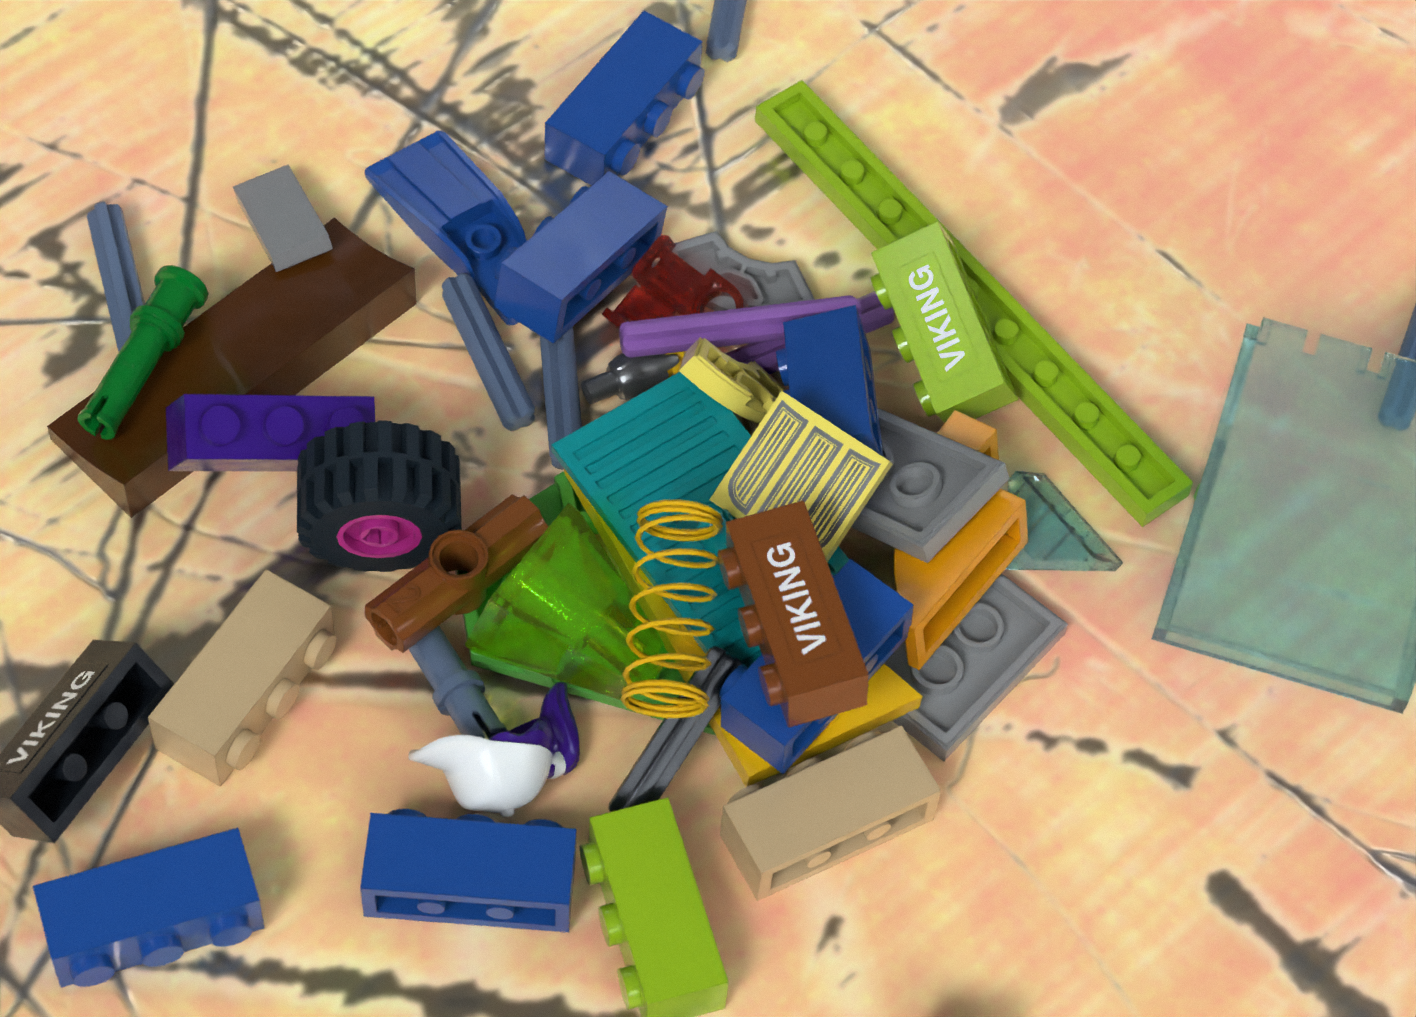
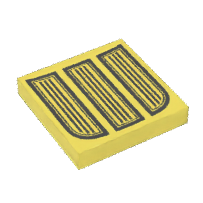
(798, 459)

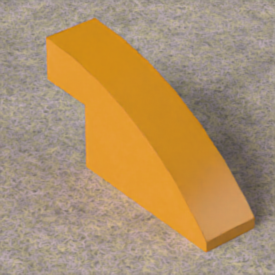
(968, 563)

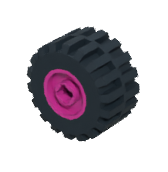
(376, 495)

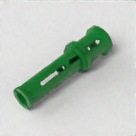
(154, 330)

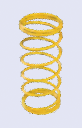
(650, 687)

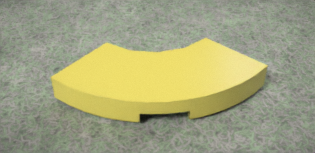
(735, 385)

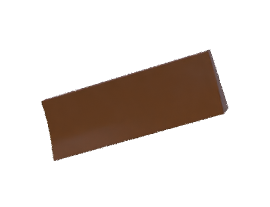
(257, 340)

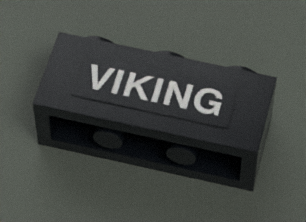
(77, 738)

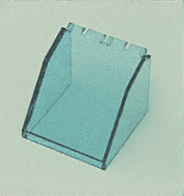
(1304, 521)

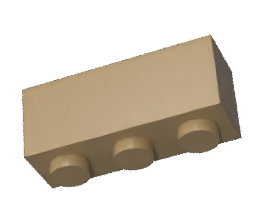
(244, 678)
(828, 811)

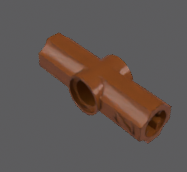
(432, 594)

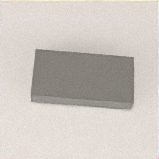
(282, 218)

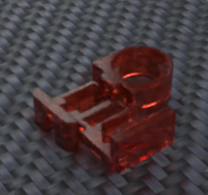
(669, 288)

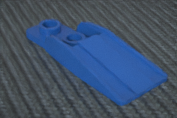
(450, 208)

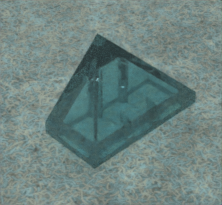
(1056, 531)

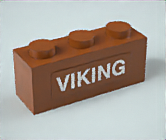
(793, 615)

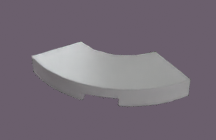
(757, 280)

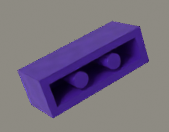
(253, 430)

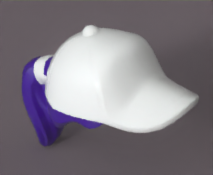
(511, 765)

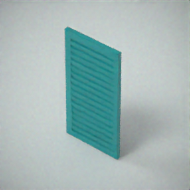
(666, 448)

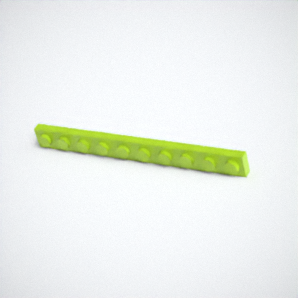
(1038, 367)

